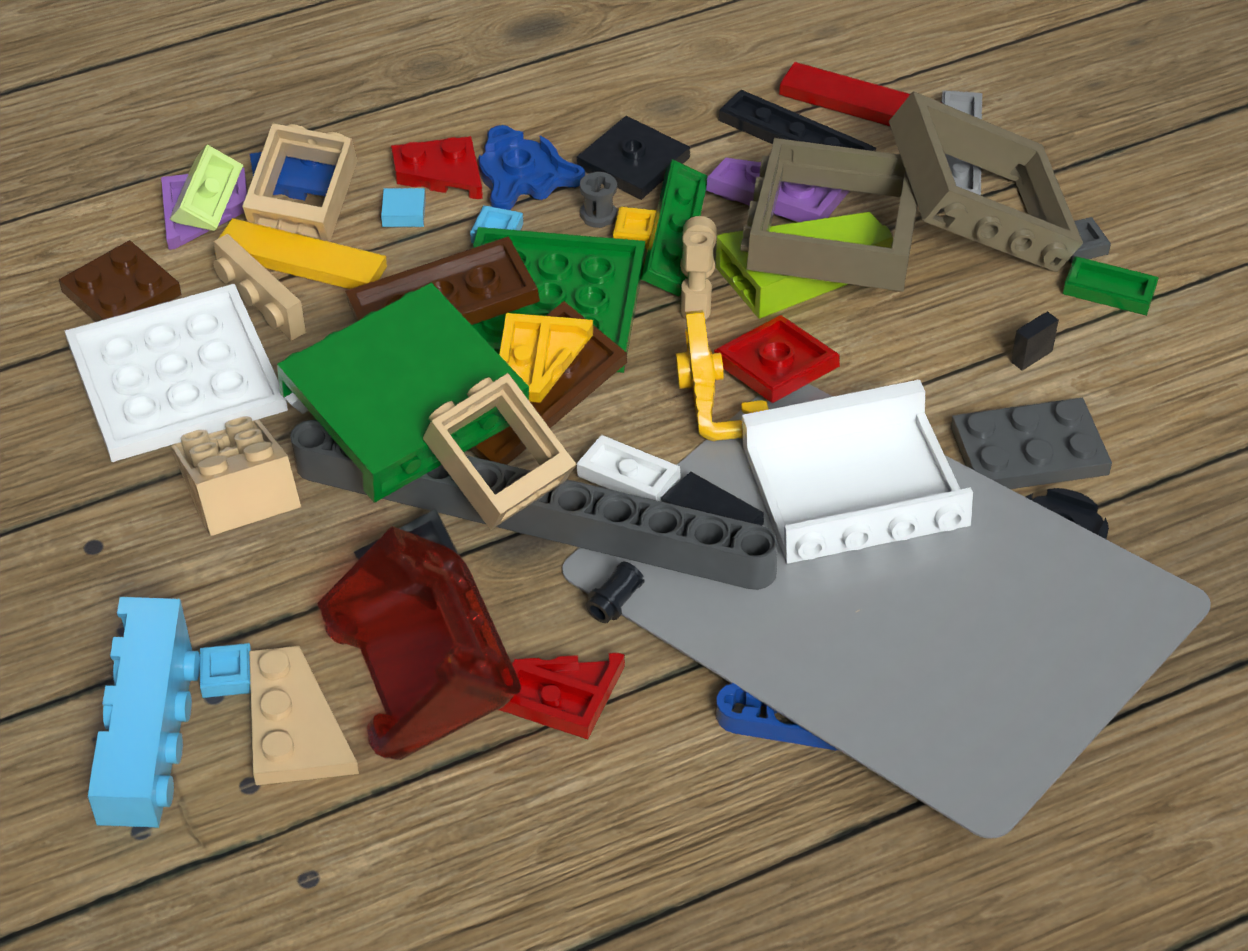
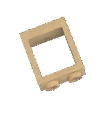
(291, 216)
(528, 425)

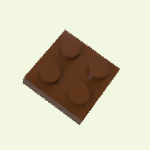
(119, 283)

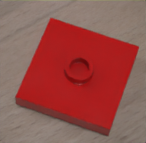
(777, 358)

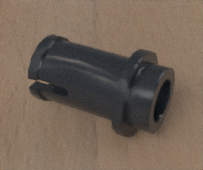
(607, 601)

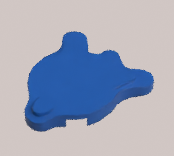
(523, 167)

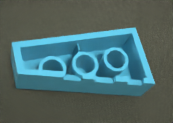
(143, 714)

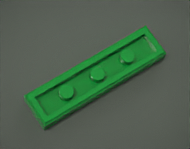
(679, 201)

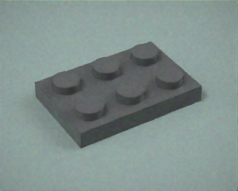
(1032, 443)

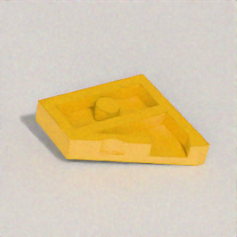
(542, 348)

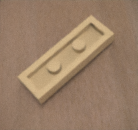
(259, 287)

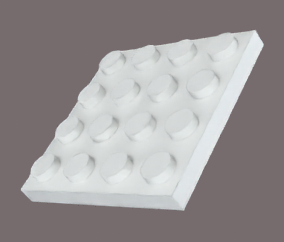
(174, 371)

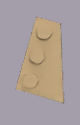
(292, 722)

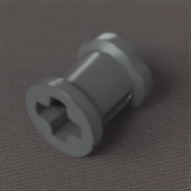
(598, 199)

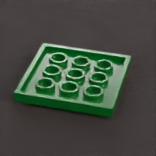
(587, 272)

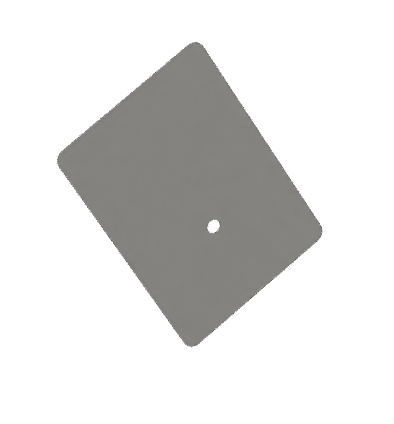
(971, 651)

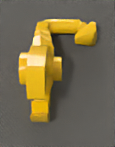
(698, 371)

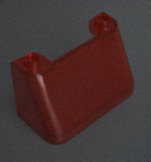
(422, 640)

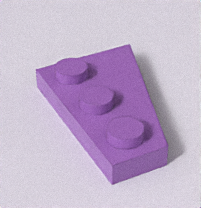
(798, 202)

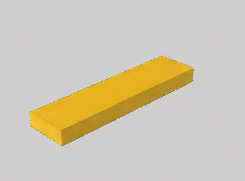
(307, 256)

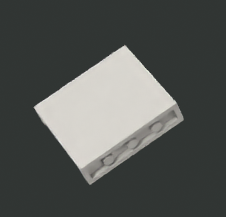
(853, 472)

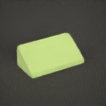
(206, 190)

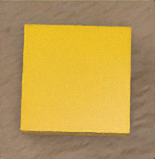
(634, 224)

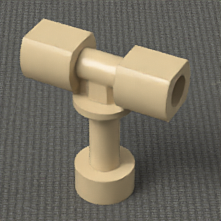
(697, 264)

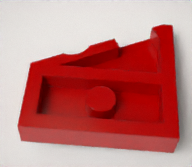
(438, 165)
(564, 691)

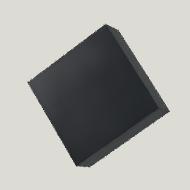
(1034, 340)

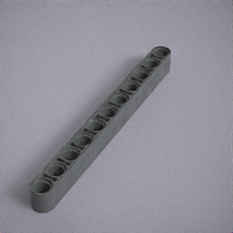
(574, 515)

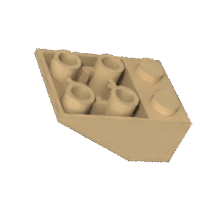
(236, 475)

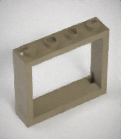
(931, 129)
(824, 258)

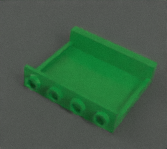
(386, 378)

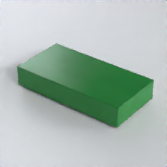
(1110, 285)

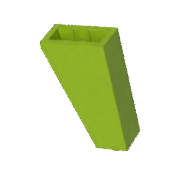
(772, 292)

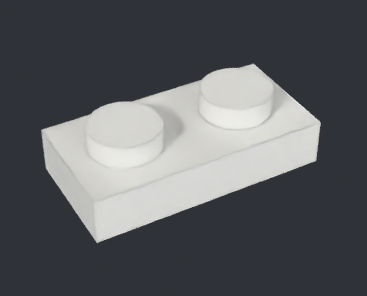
(627, 469)

